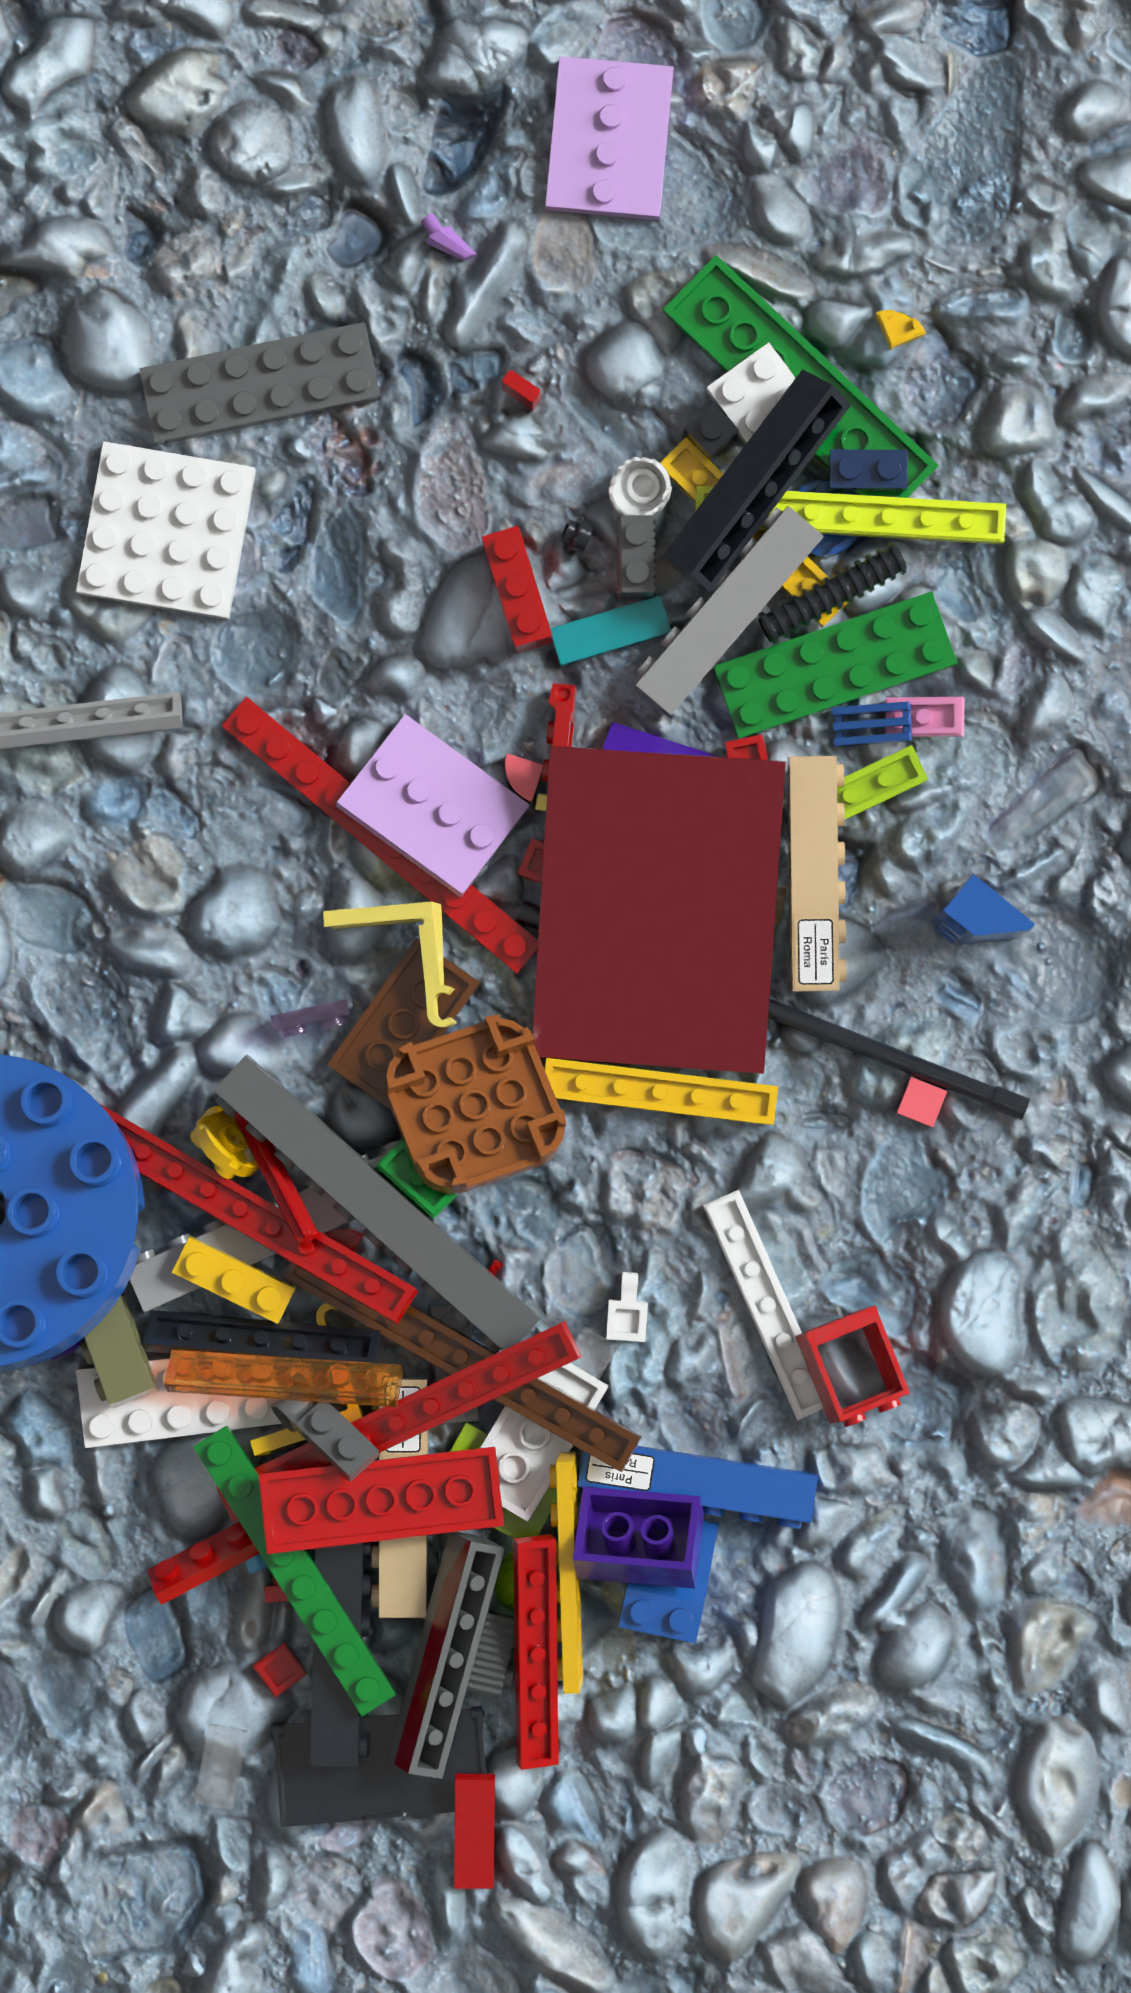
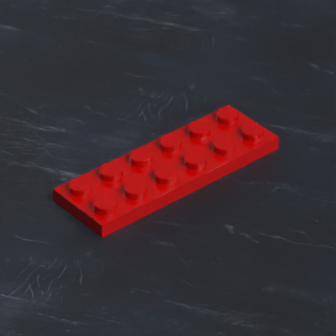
(383, 1502)

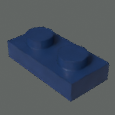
(868, 470)

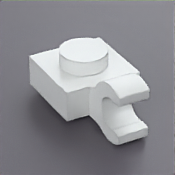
(627, 1316)

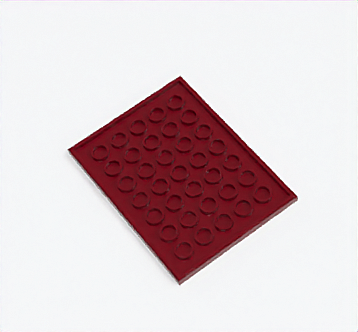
(658, 908)

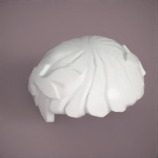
(640, 487)

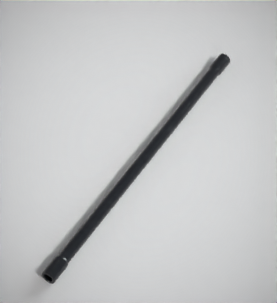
(993, 1096)

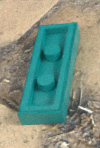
(610, 631)

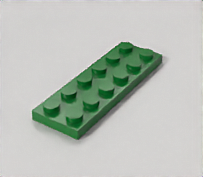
(835, 665)

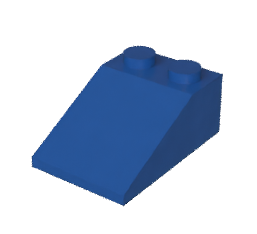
(667, 1609)

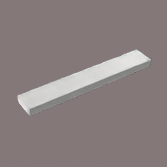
(764, 1299)

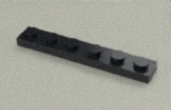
(245, 1336)

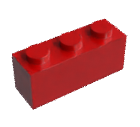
(517, 589)

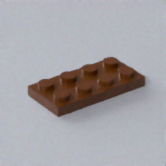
(397, 1018)

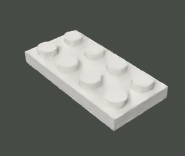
(528, 1449)

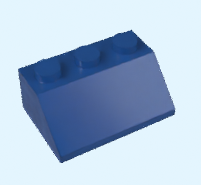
(979, 916)

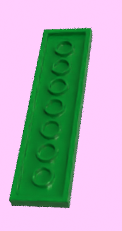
(735, 322)

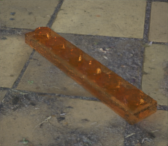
(284, 1378)

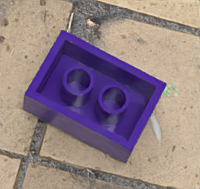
(638, 1537)

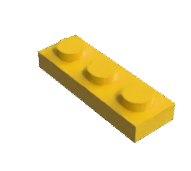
(233, 1279)

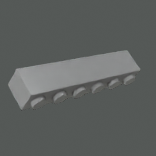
(728, 610)

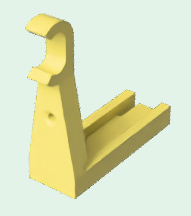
(430, 940)

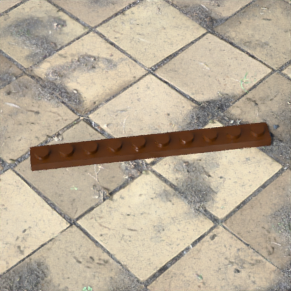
(455, 1351)

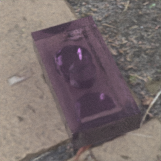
(295, 1022)

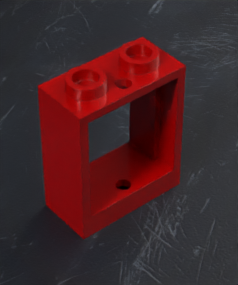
(884, 1356)

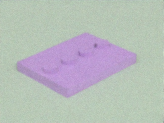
(609, 138)
(432, 805)

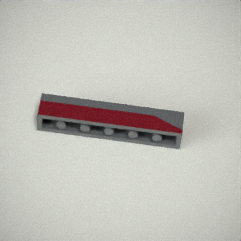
(445, 1654)

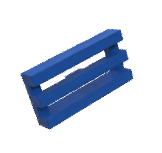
(841, 726)

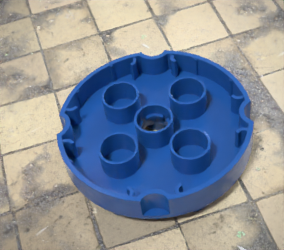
(67, 1213)

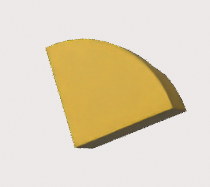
(898, 328)

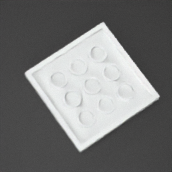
(166, 530)

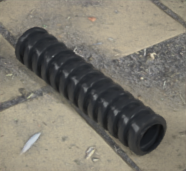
(832, 593)

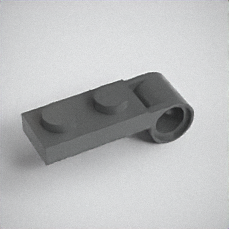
(328, 1433)

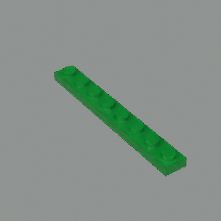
(297, 1577)

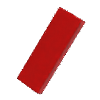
(474, 1831)

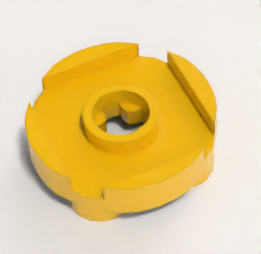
(224, 1144)

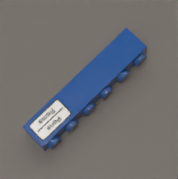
(720, 1482)

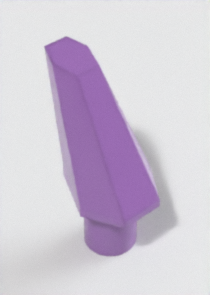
(446, 239)

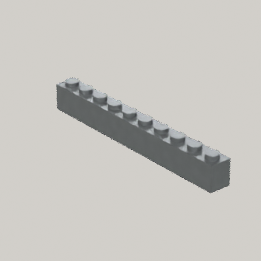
(376, 1204)

